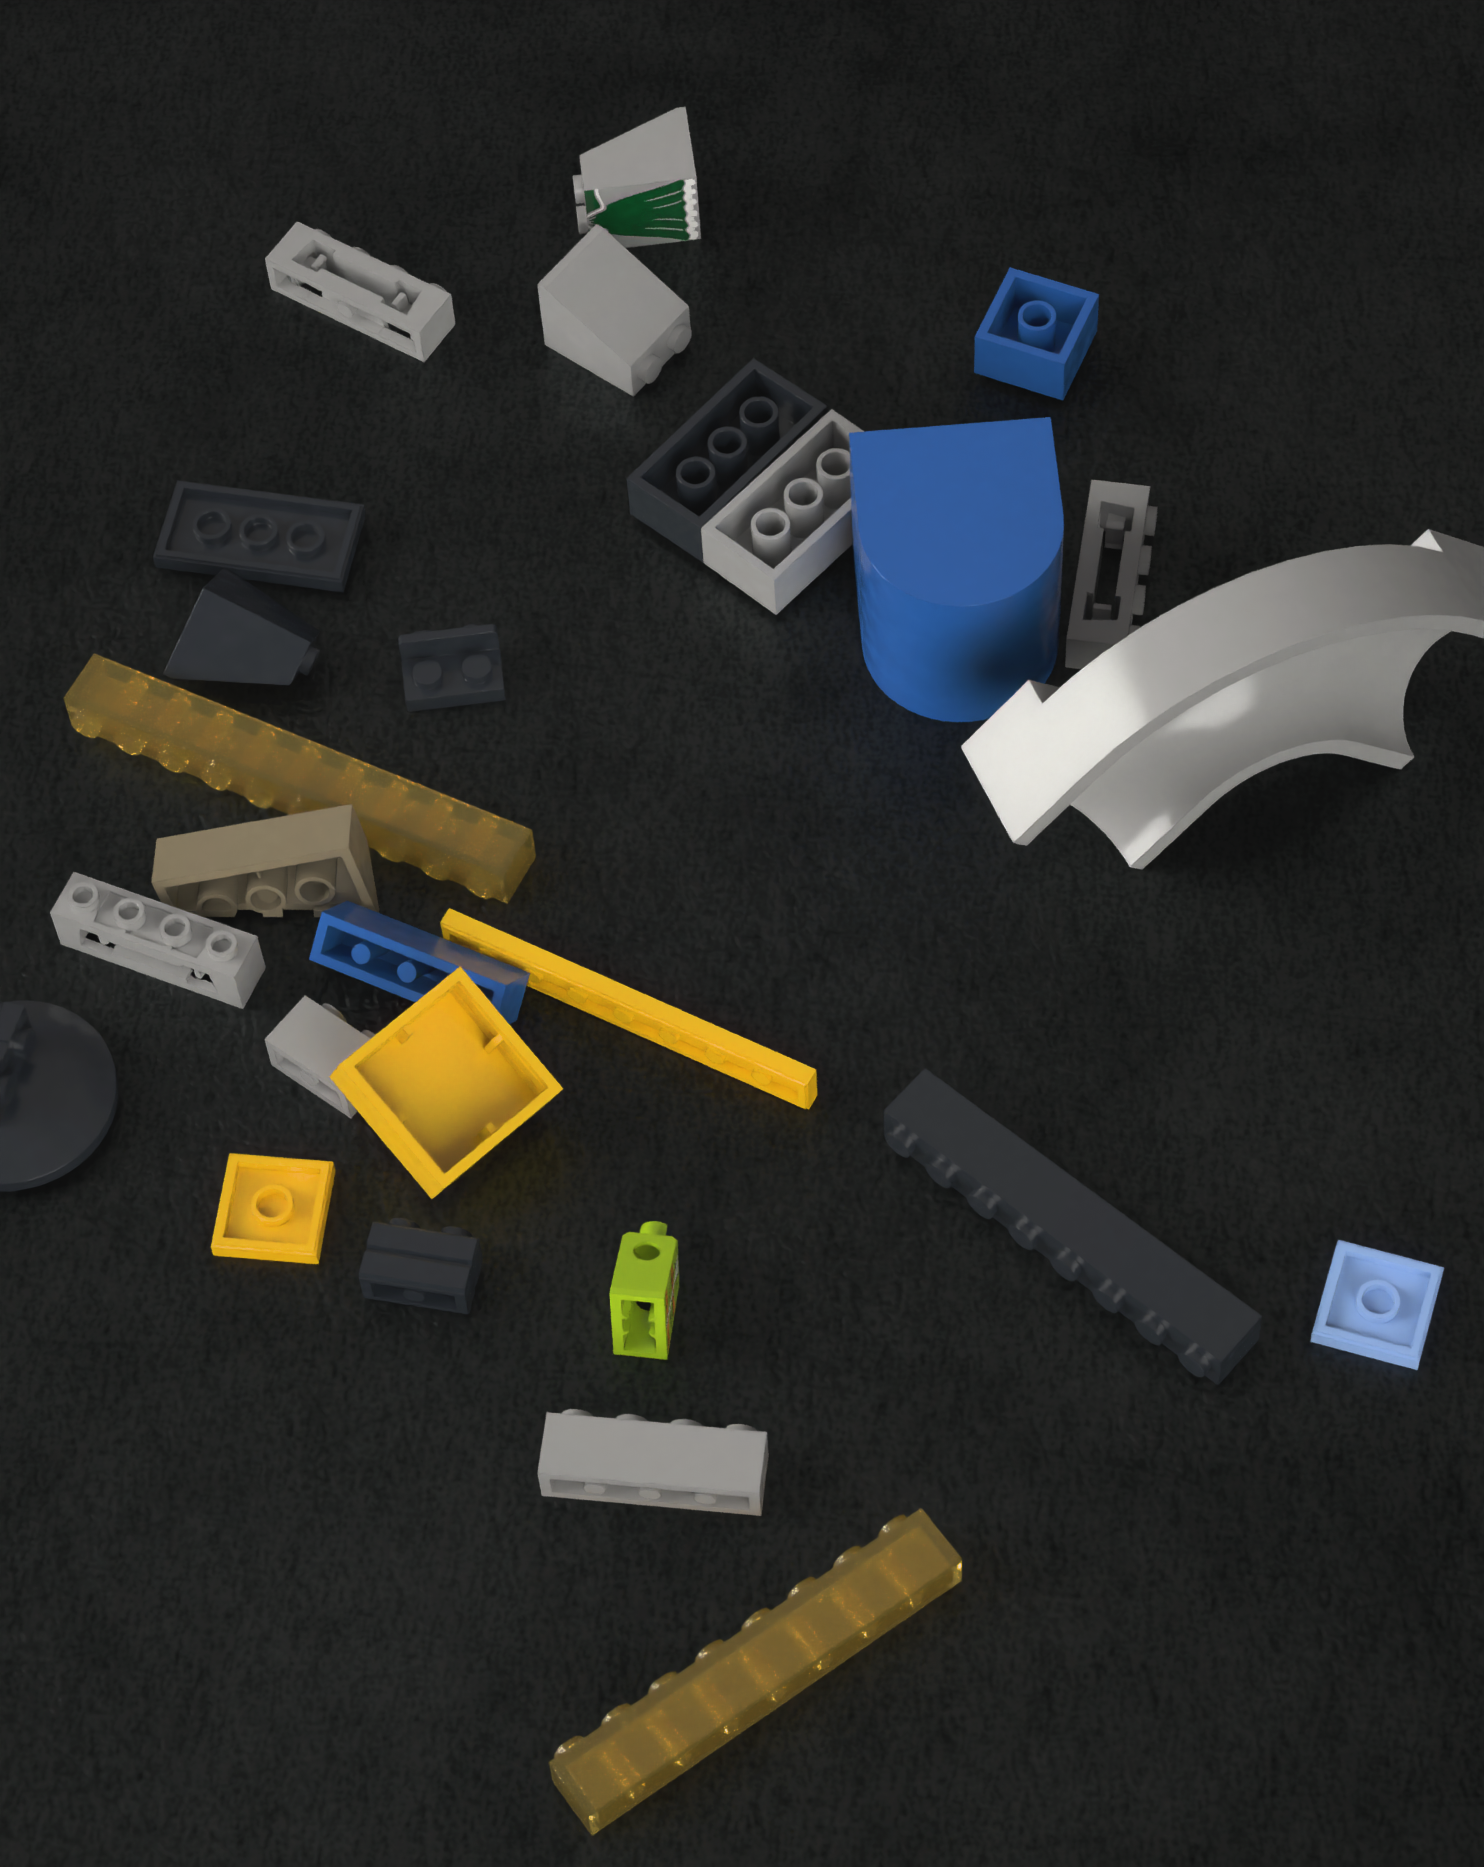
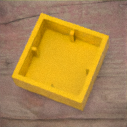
(445, 1082)

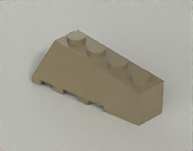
(268, 866)

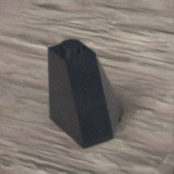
(242, 637)

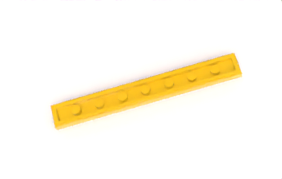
(639, 1012)

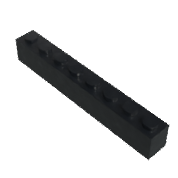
(1071, 1227)

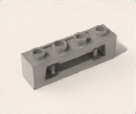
(361, 290)
(1121, 512)
(158, 940)

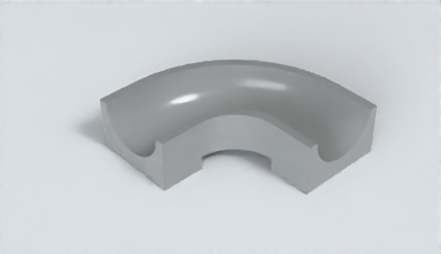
(1228, 687)

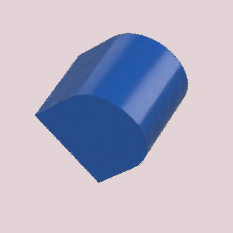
(957, 562)

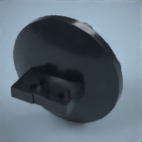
(53, 1092)

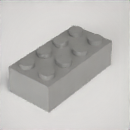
(787, 518)

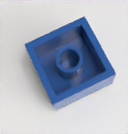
(1036, 333)

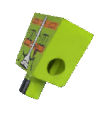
(645, 1273)

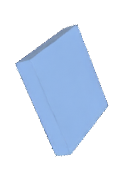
(1377, 1304)

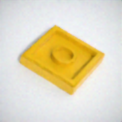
(273, 1208)

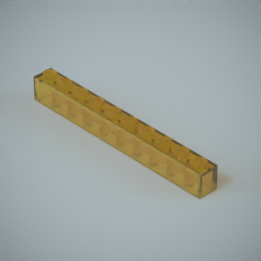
(299, 776)

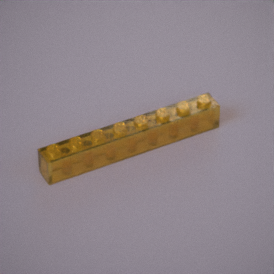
(754, 1670)

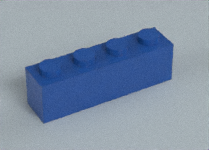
(408, 958)

